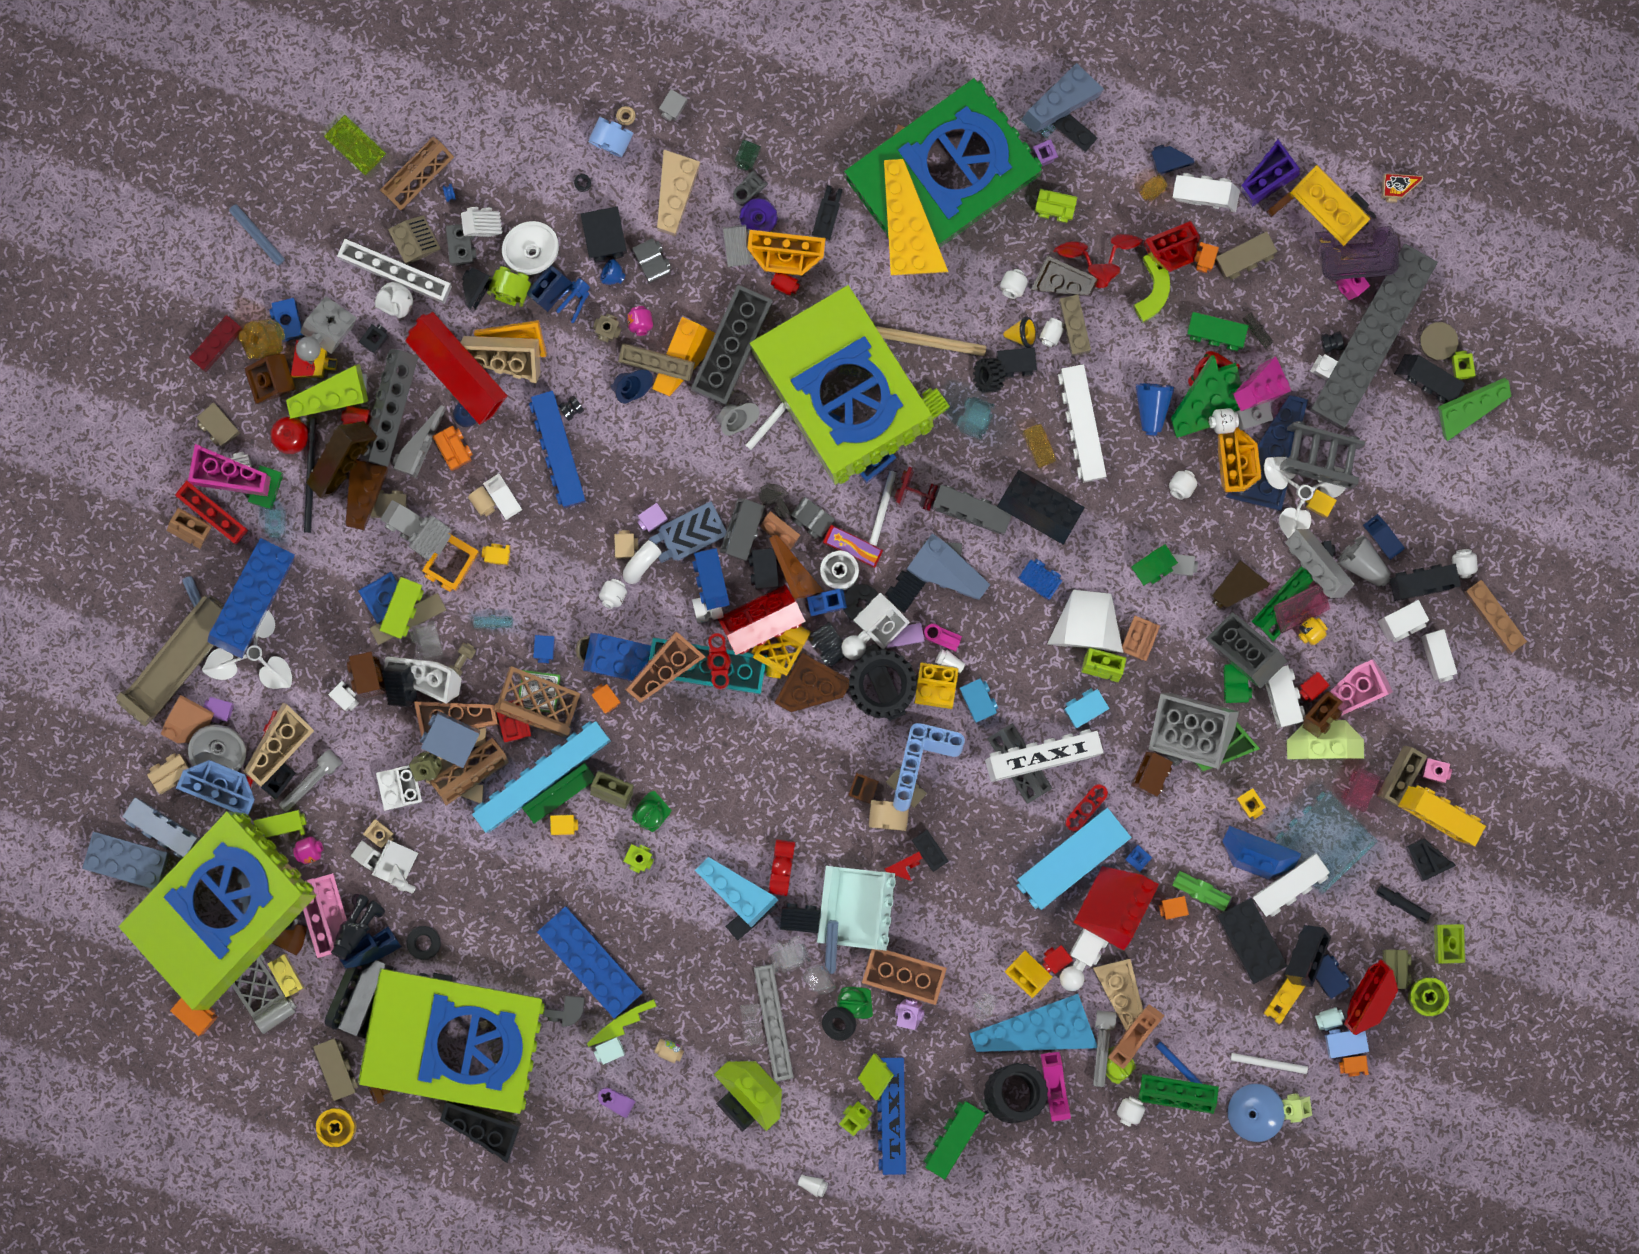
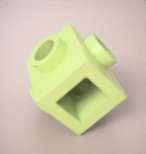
(1297, 1107)

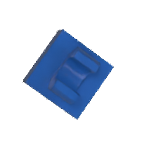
(1138, 858)

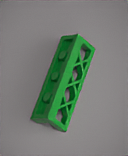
(1266, 617)
(559, 793)
(1178, 1093)

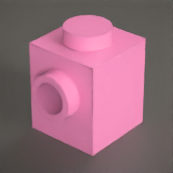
(1436, 770)

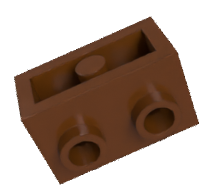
(1323, 714)
(1152, 774)

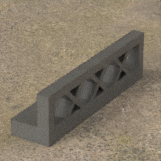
(1035, 780)

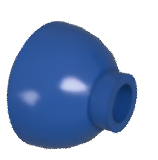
(612, 273)

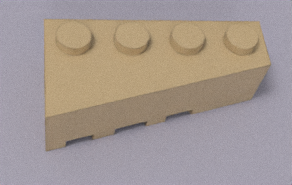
(675, 189)
(506, 355)

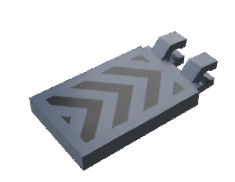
(690, 532)

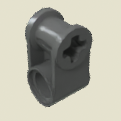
(751, 185)

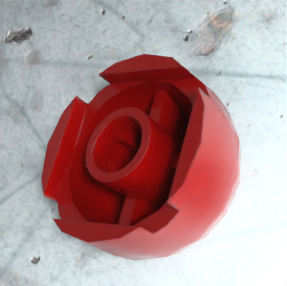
(289, 435)

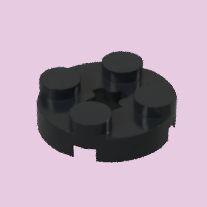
(853, 594)

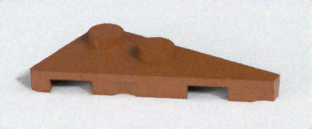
(797, 577)

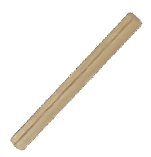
(932, 341)

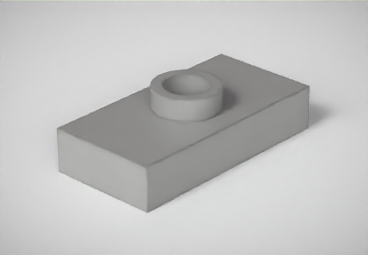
(1254, 416)

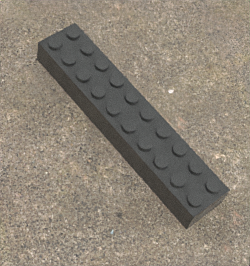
(1373, 337)

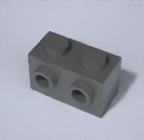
(460, 246)

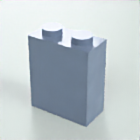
(449, 739)

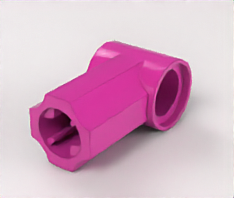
(944, 637)

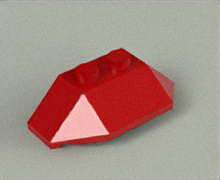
(1173, 247)
(1371, 998)

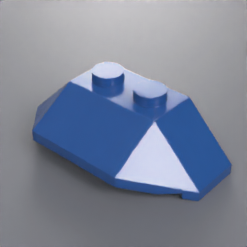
(1258, 854)

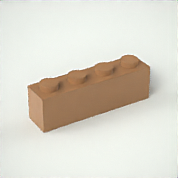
(1495, 617)

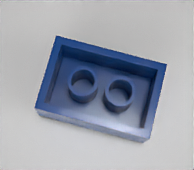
(615, 656)

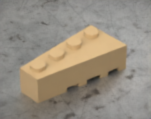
(278, 744)

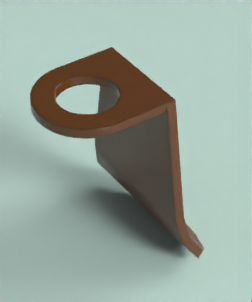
(292, 939)

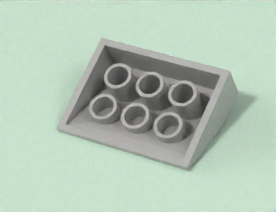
(1192, 729)

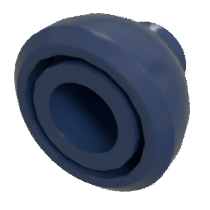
(462, 416)

